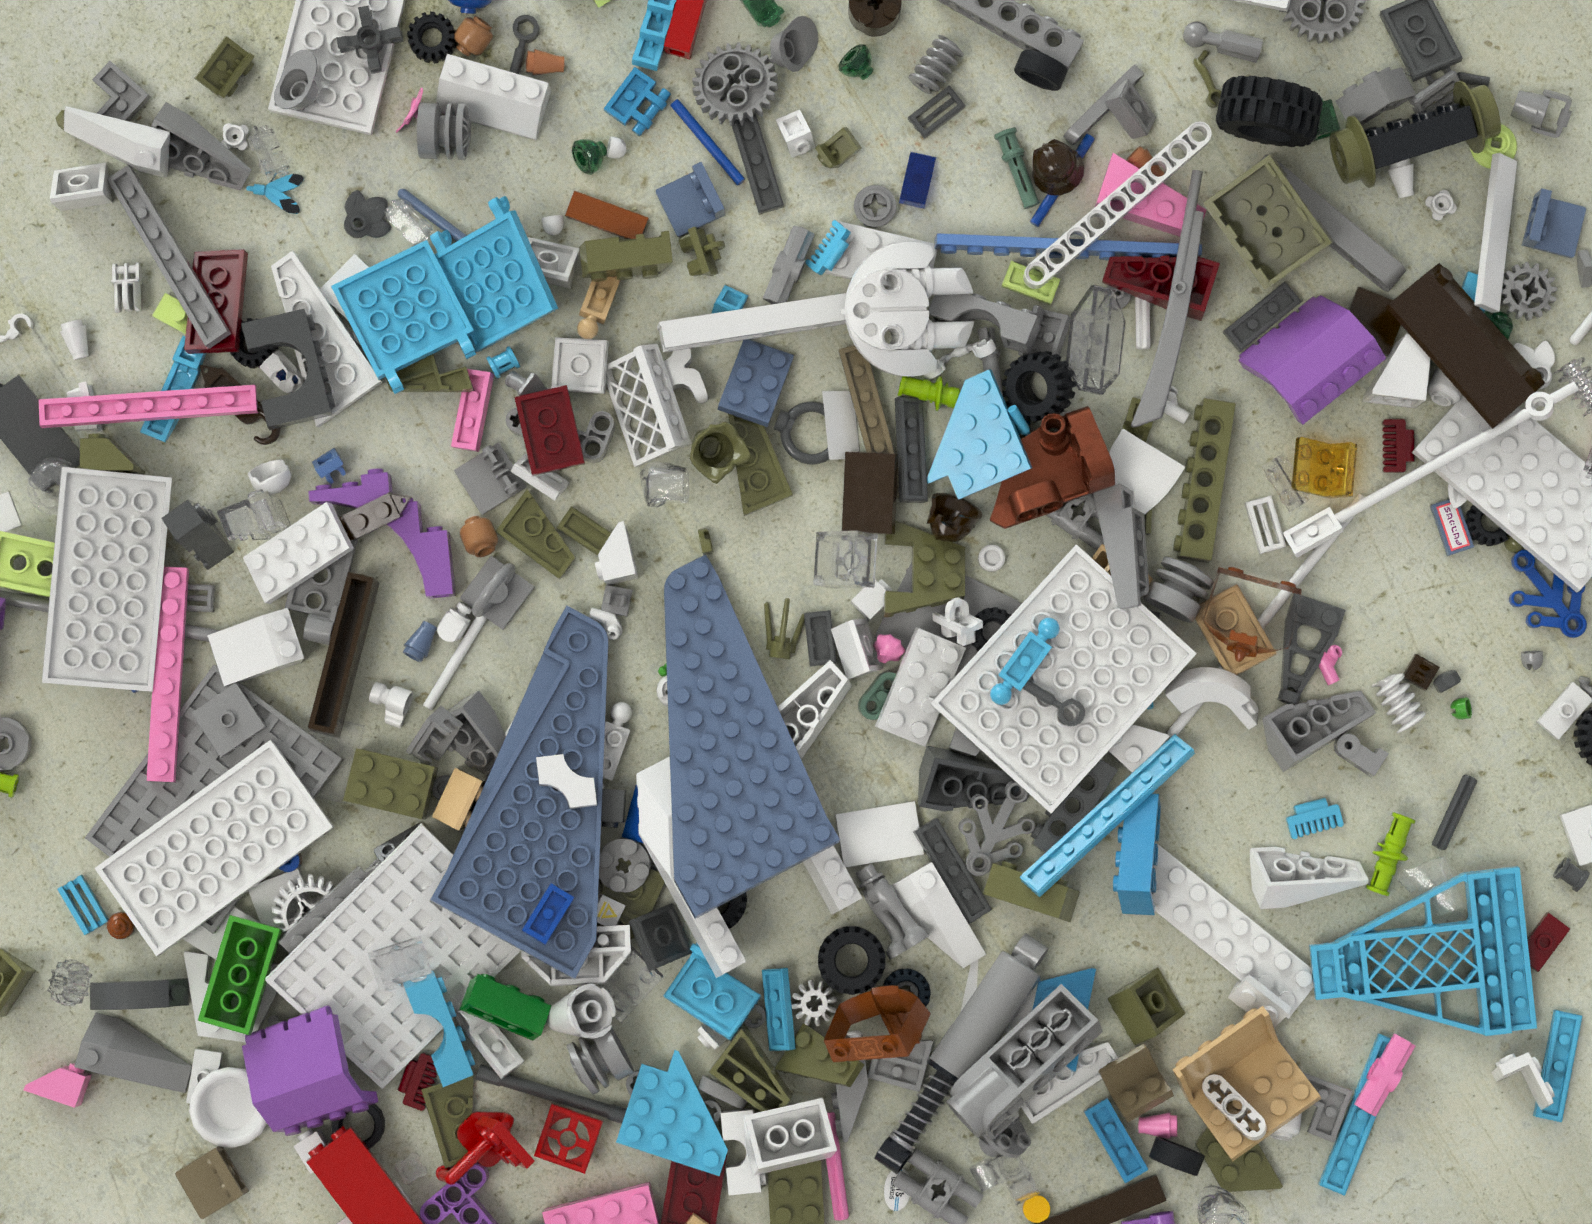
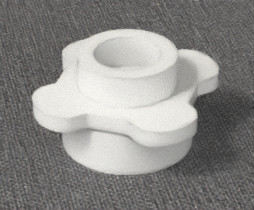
(231, 130)
(1447, 201)

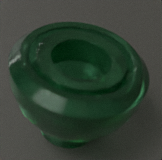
(857, 62)
(588, 155)

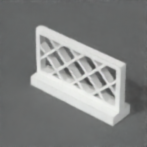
(660, 398)

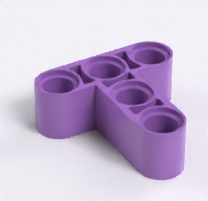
(458, 1207)

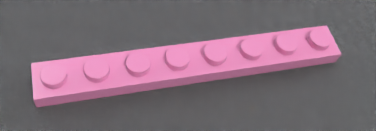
(148, 406)
(168, 677)

